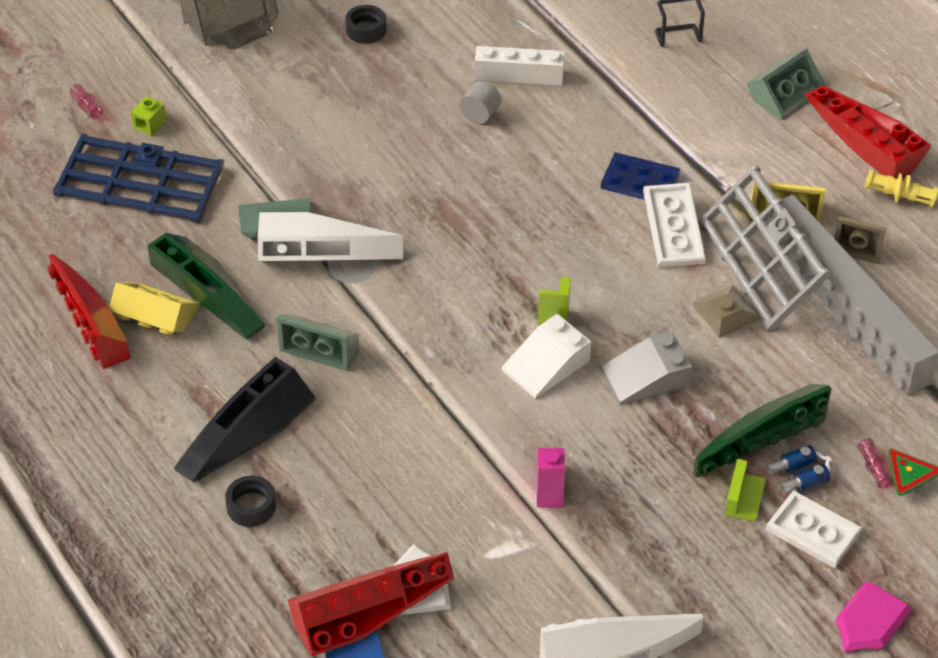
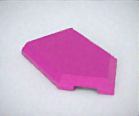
(870, 618)

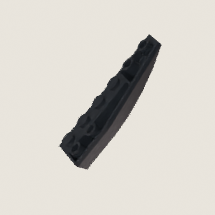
(247, 419)

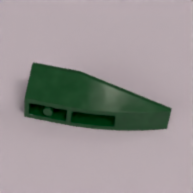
(204, 281)
(766, 427)

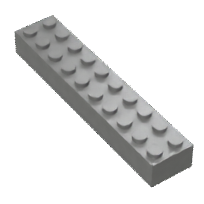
(864, 307)

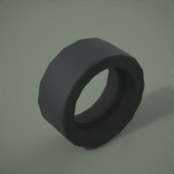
(365, 34)
(255, 516)

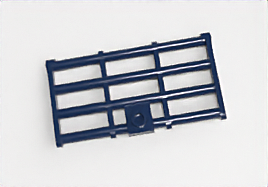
(146, 162)

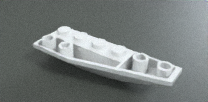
(318, 237)
(619, 636)

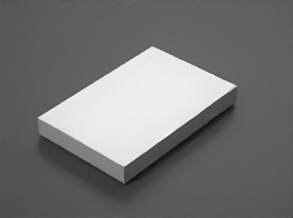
(814, 529)

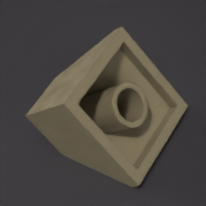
(860, 239)
(726, 311)

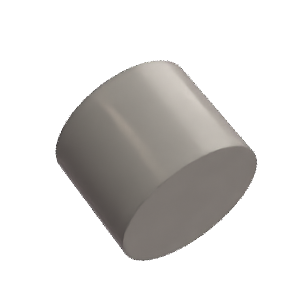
(480, 102)

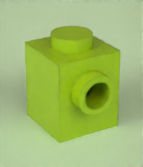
(148, 116)

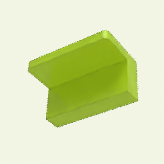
(554, 302)
(744, 493)

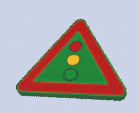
(909, 471)

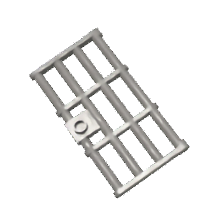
(776, 233)

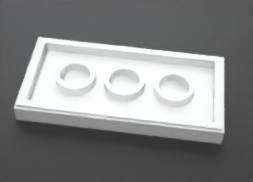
(674, 225)

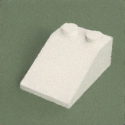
(548, 356)

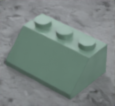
(786, 83)
(250, 213)
(317, 341)

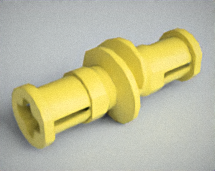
(901, 188)

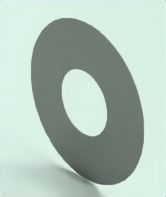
(336, 270)

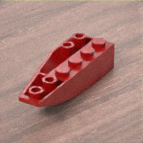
(872, 135)
(90, 314)
(365, 603)

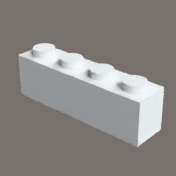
(519, 65)

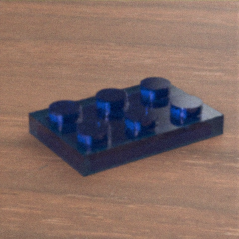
(630, 174)

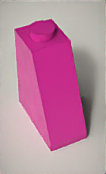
(550, 477)

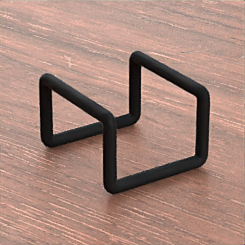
(661, 38)

